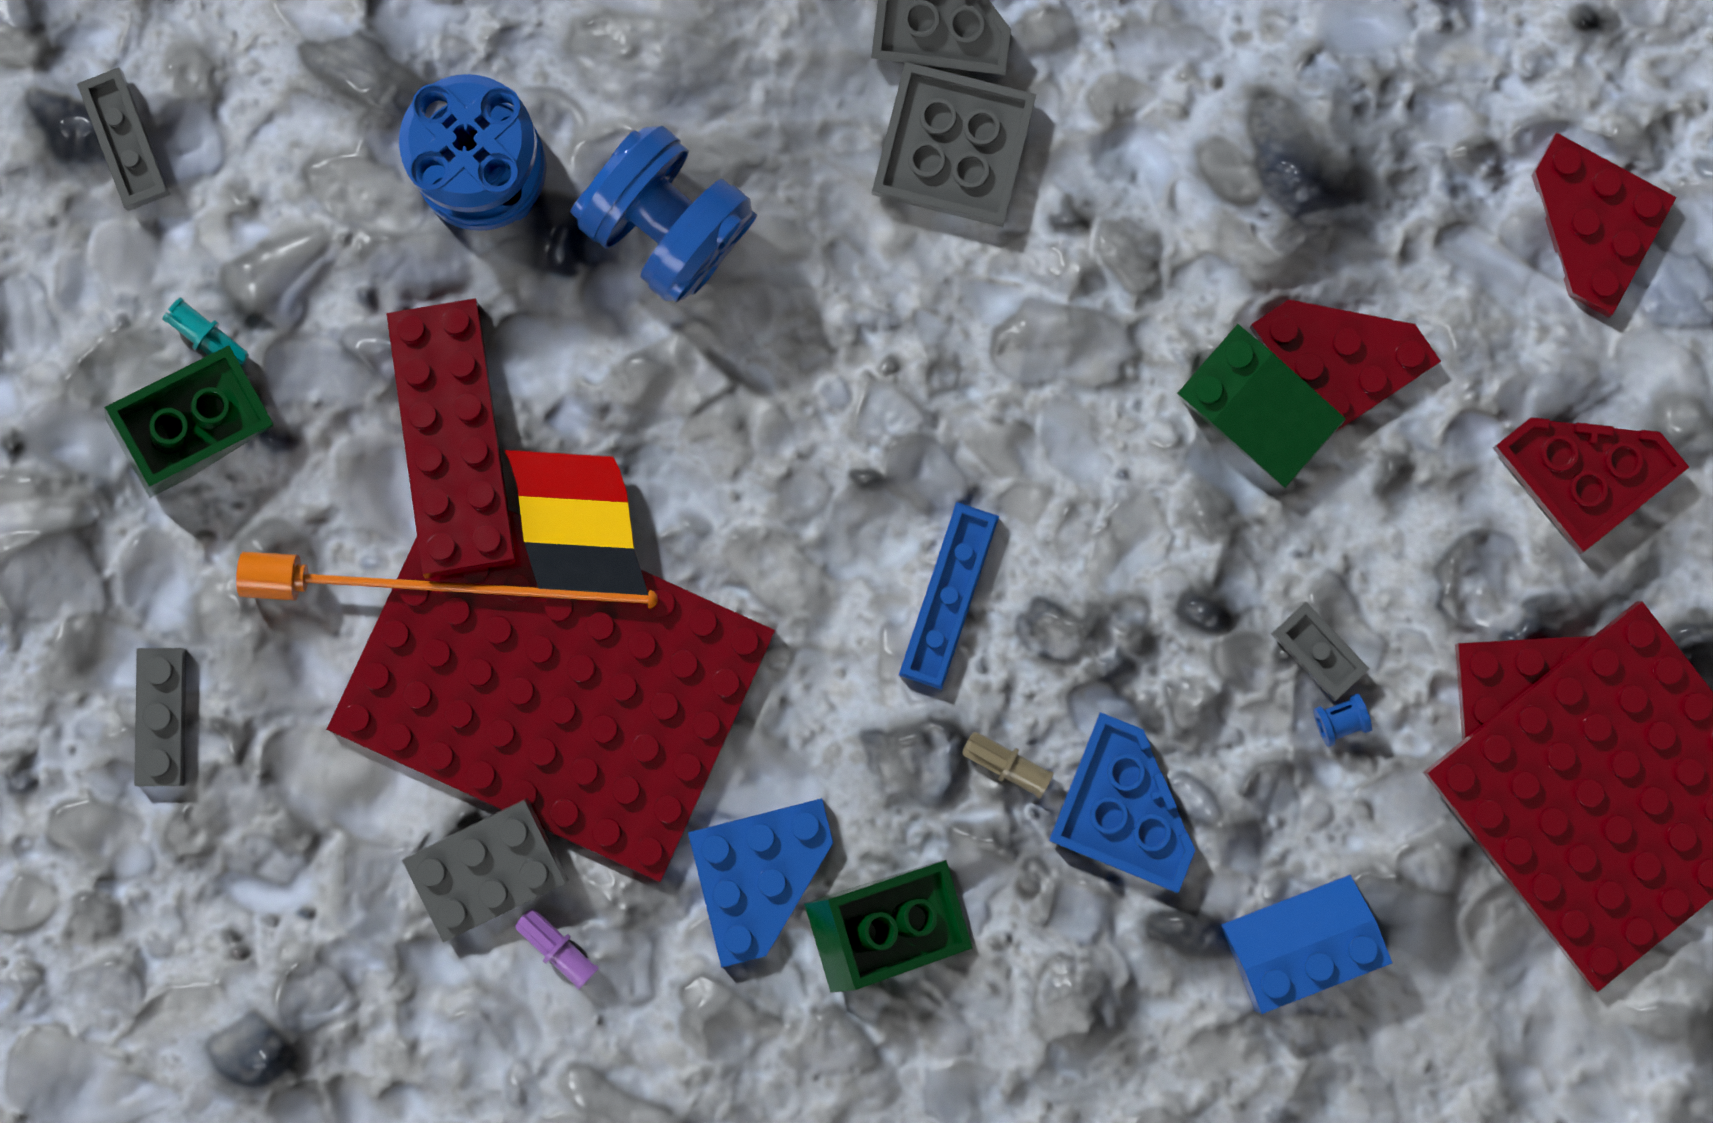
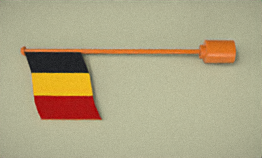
(571, 527)

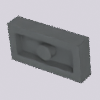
(1320, 651)

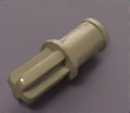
(1007, 764)

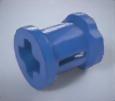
(1342, 719)

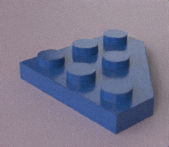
(1123, 808)
(757, 874)

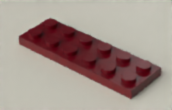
(450, 438)

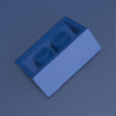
(1306, 944)

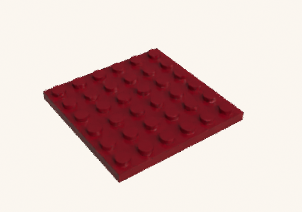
(1598, 795)

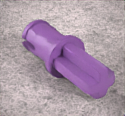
(556, 948)

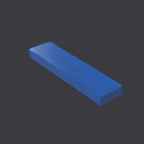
(948, 596)

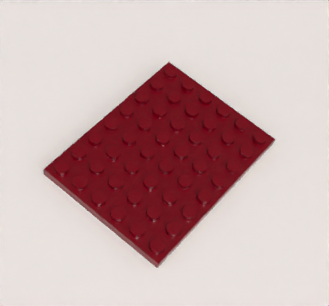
(560, 701)

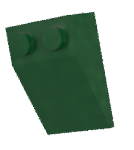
(1261, 406)
(187, 420)
(888, 927)

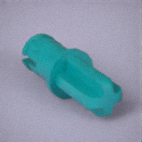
(201, 331)

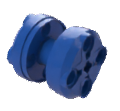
(473, 152)
(639, 192)

